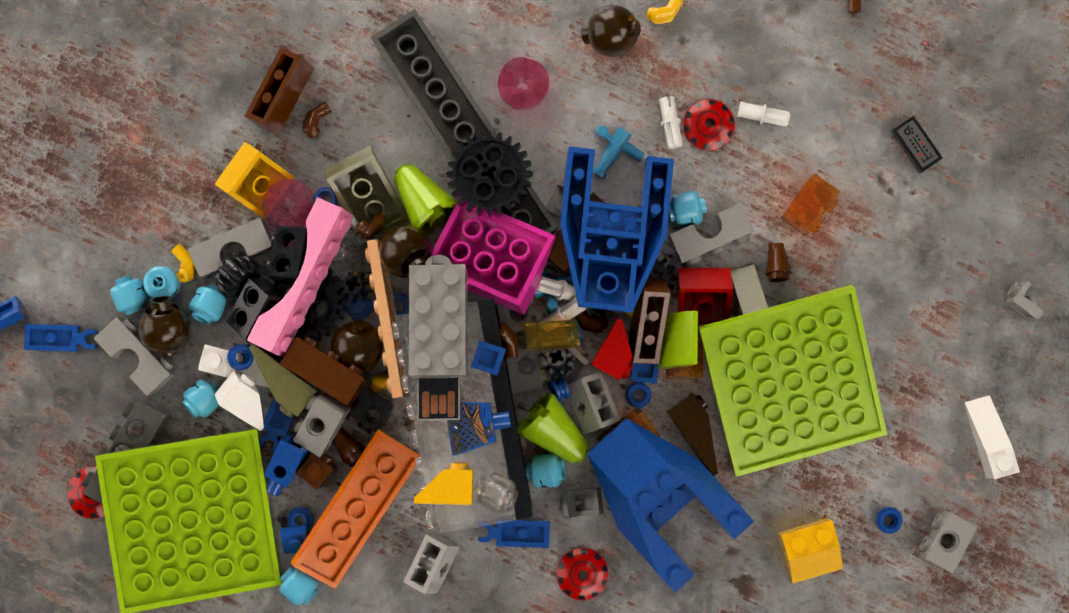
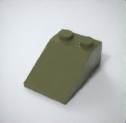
(366, 189)

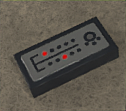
(916, 144)

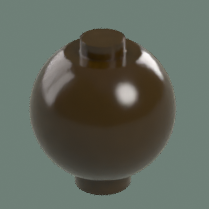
(611, 31)
(404, 247)
(164, 326)
(357, 345)

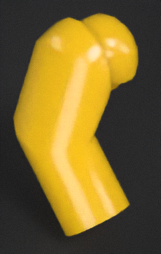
(664, 14)

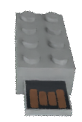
(438, 336)

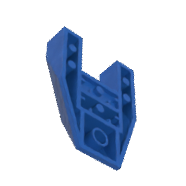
(612, 244)
(649, 484)

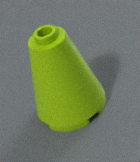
(423, 199)
(553, 430)

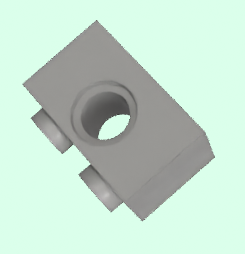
(310, 433)
(960, 533)

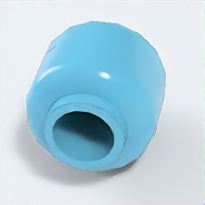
(687, 208)
(170, 282)
(129, 295)
(208, 304)
(201, 398)
(546, 470)
(298, 586)

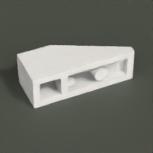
(215, 362)
(991, 439)

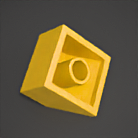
(250, 177)
(450, 486)
(811, 550)

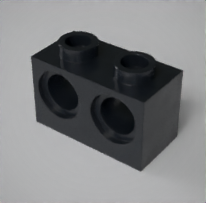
(283, 255)
(255, 299)
(366, 400)

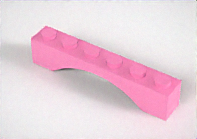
(280, 324)

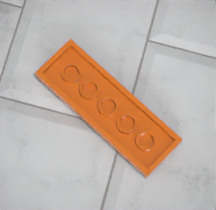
(356, 509)

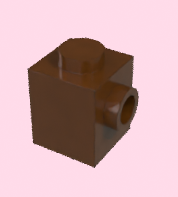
(317, 470)

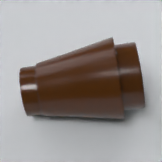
(777, 263)
(348, 447)

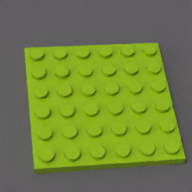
(793, 380)
(188, 520)

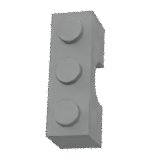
(733, 227)
(210, 253)
(152, 370)

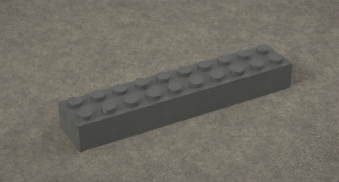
(448, 105)

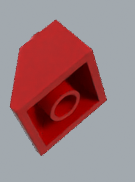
(705, 291)
(614, 354)

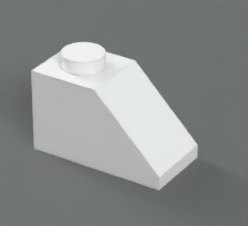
(241, 398)

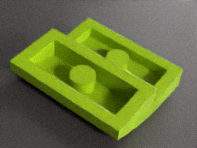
(680, 340)

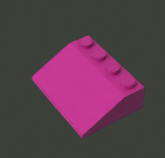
(499, 253)

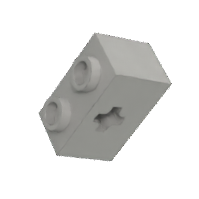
(593, 403)
(431, 564)

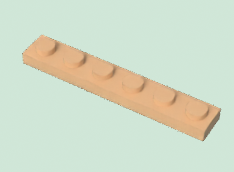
(385, 308)

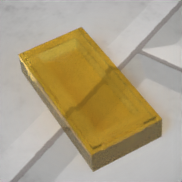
(551, 335)

